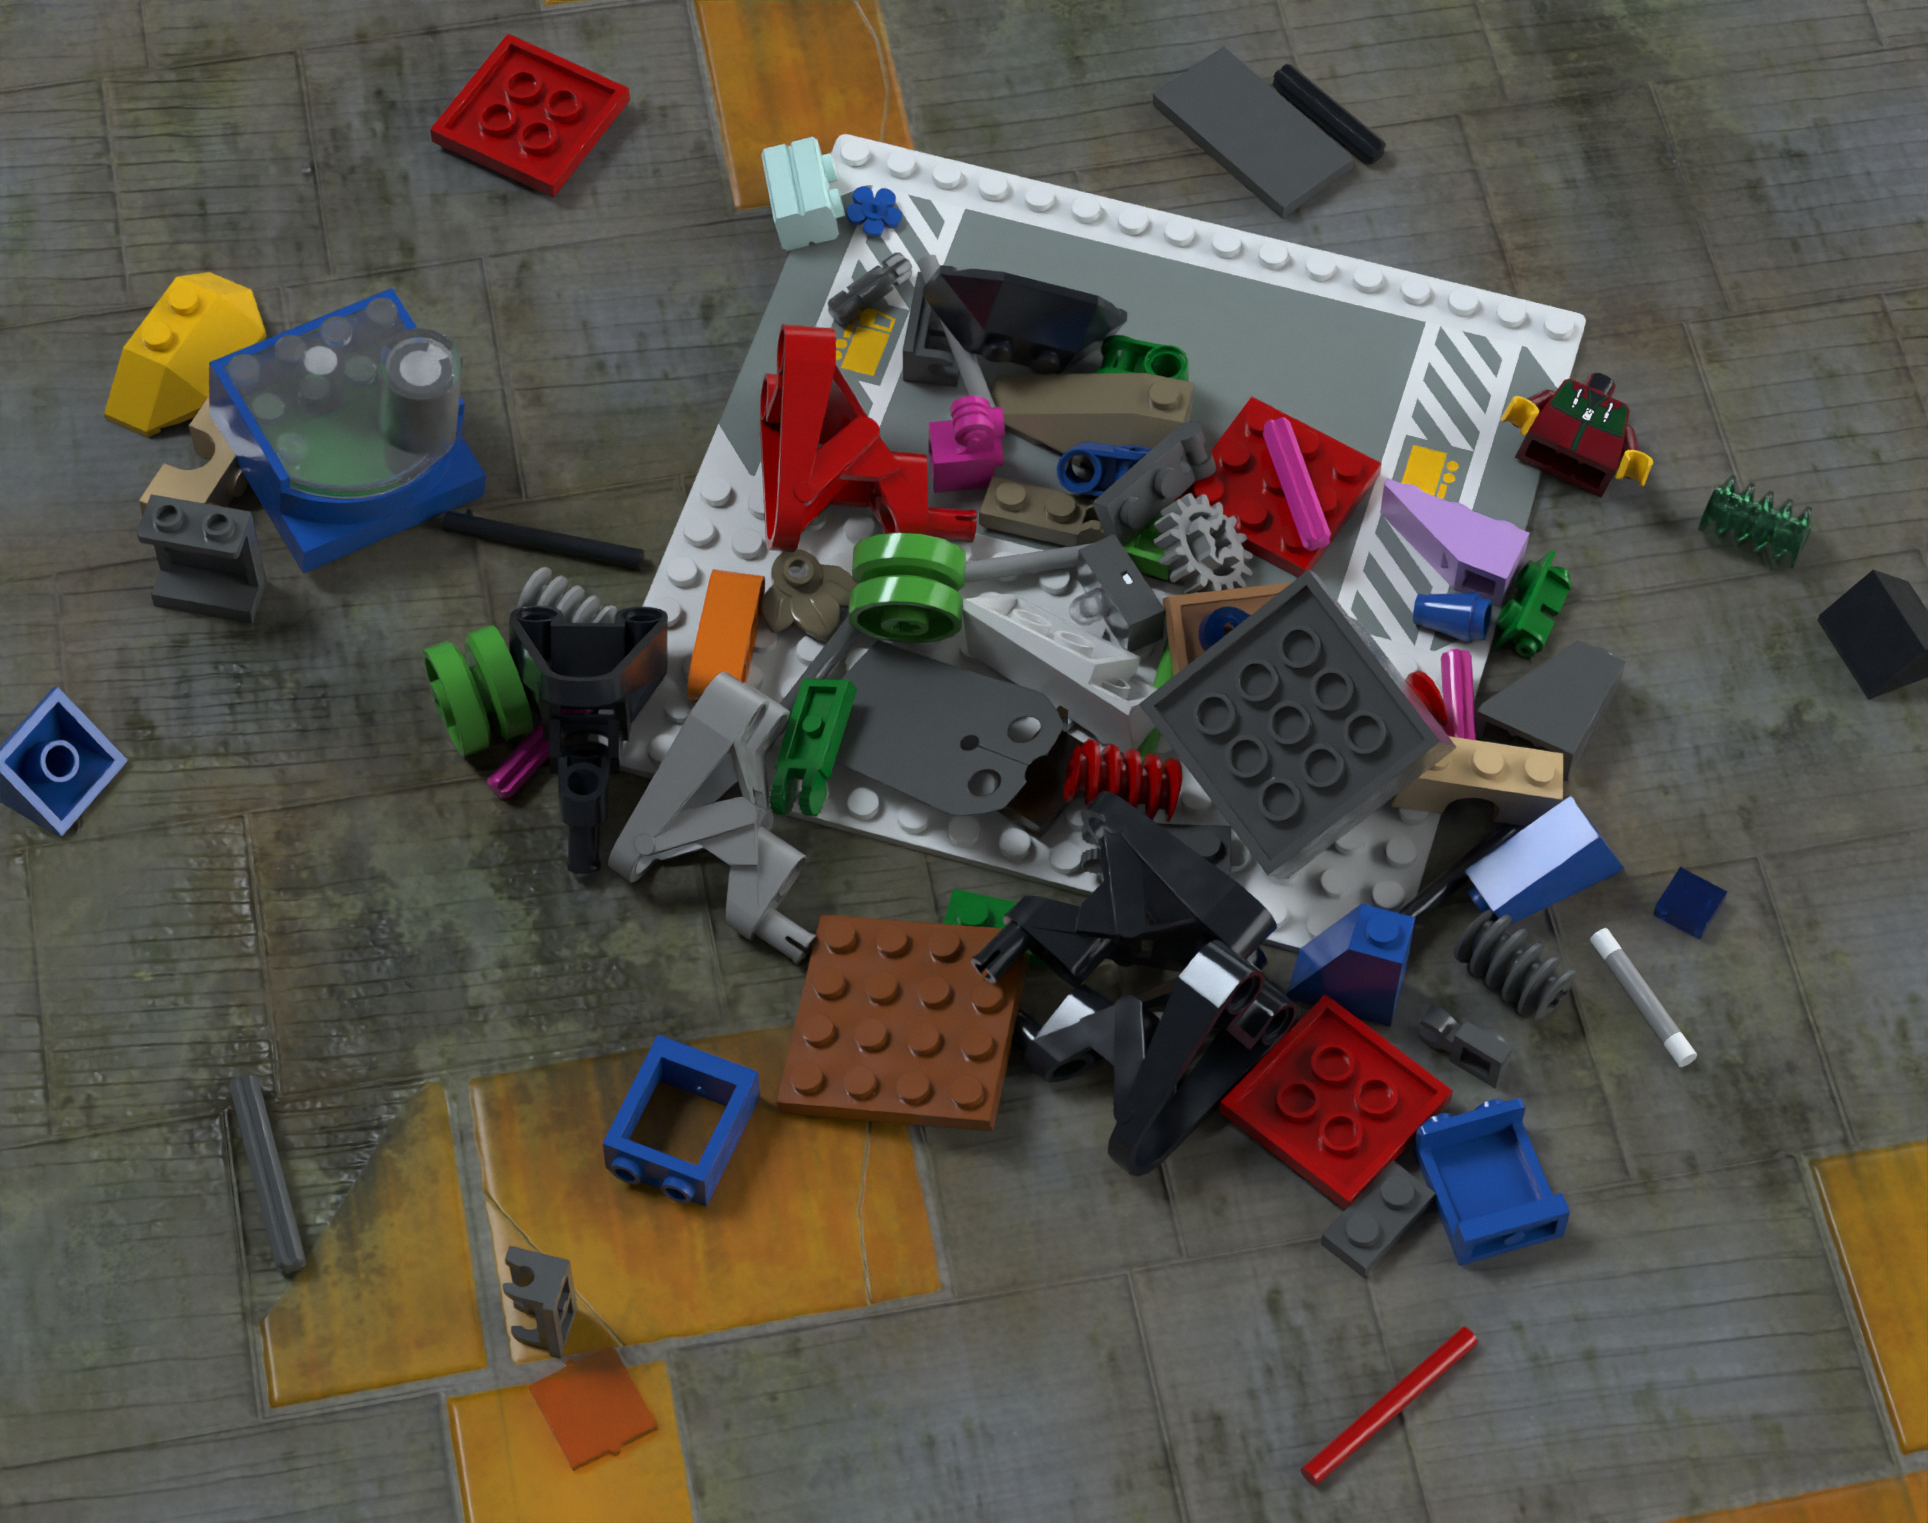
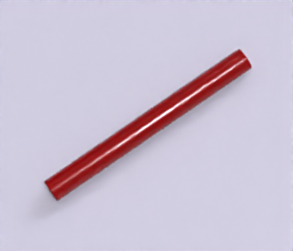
(1389, 1406)

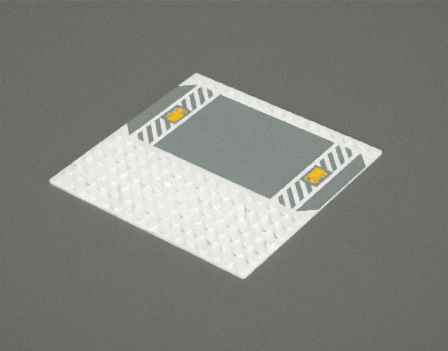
(1338, 342)

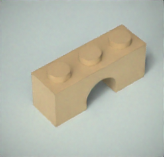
(210, 484)
(1516, 779)

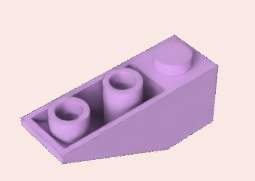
(1460, 544)

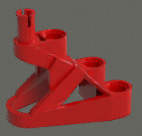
(853, 467)

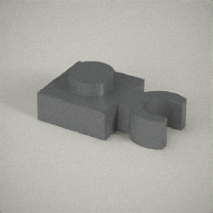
(1471, 1048)

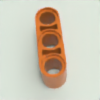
(726, 629)

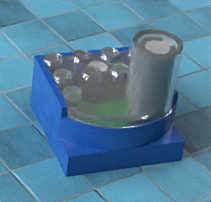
(348, 427)

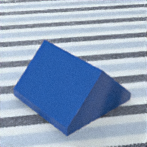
(56, 764)

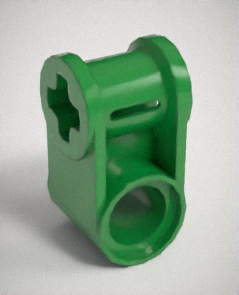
(1142, 358)

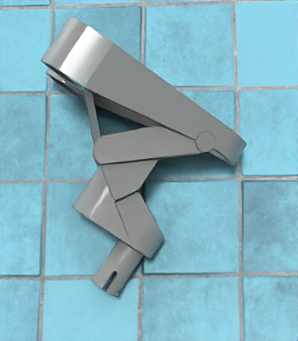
(683, 813)

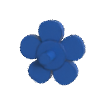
(873, 211)

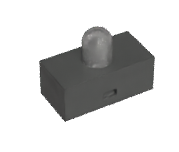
(1117, 595)

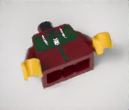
(1579, 434)

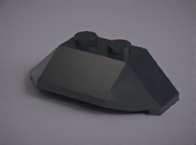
(1021, 318)

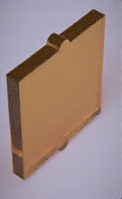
(592, 1407)

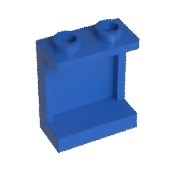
(1488, 1181)

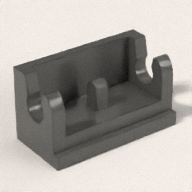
(926, 347)
(543, 1288)

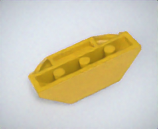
(167, 358)

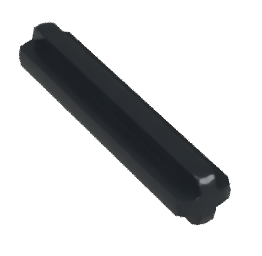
(1329, 114)

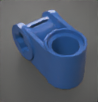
(1109, 465)

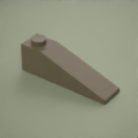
(1092, 408)

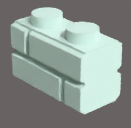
(801, 194)

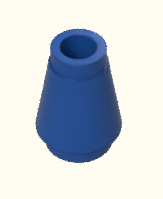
(1454, 614)

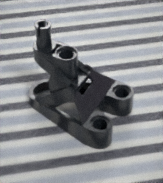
(587, 669)
(1142, 875)
(1154, 1051)

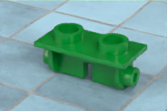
(1538, 588)

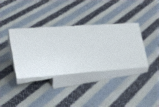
(1063, 663)

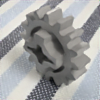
(1202, 546)

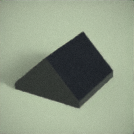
(1880, 633)

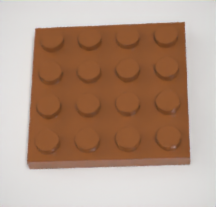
(901, 1025)

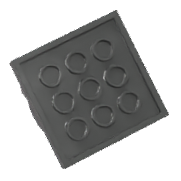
(1297, 726)

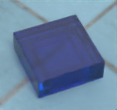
(1690, 903)

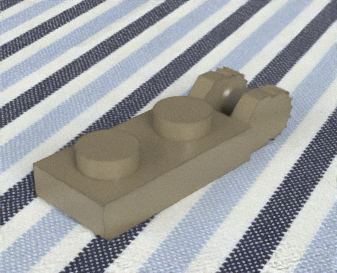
(1040, 513)

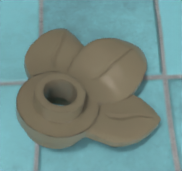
(808, 601)

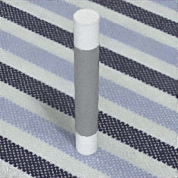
(1643, 997)

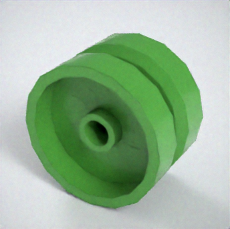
(907, 588)
(482, 690)

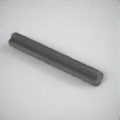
(267, 1174)

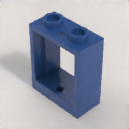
(701, 1075)

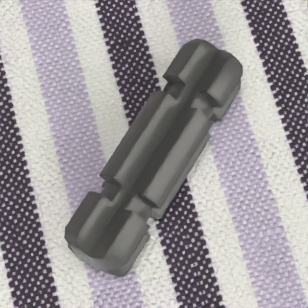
(870, 288)

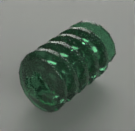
(1757, 520)

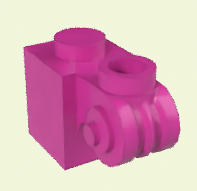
(968, 447)

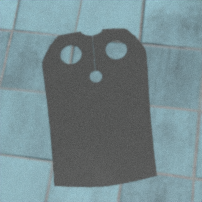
(917, 712)

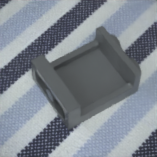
(204, 558)

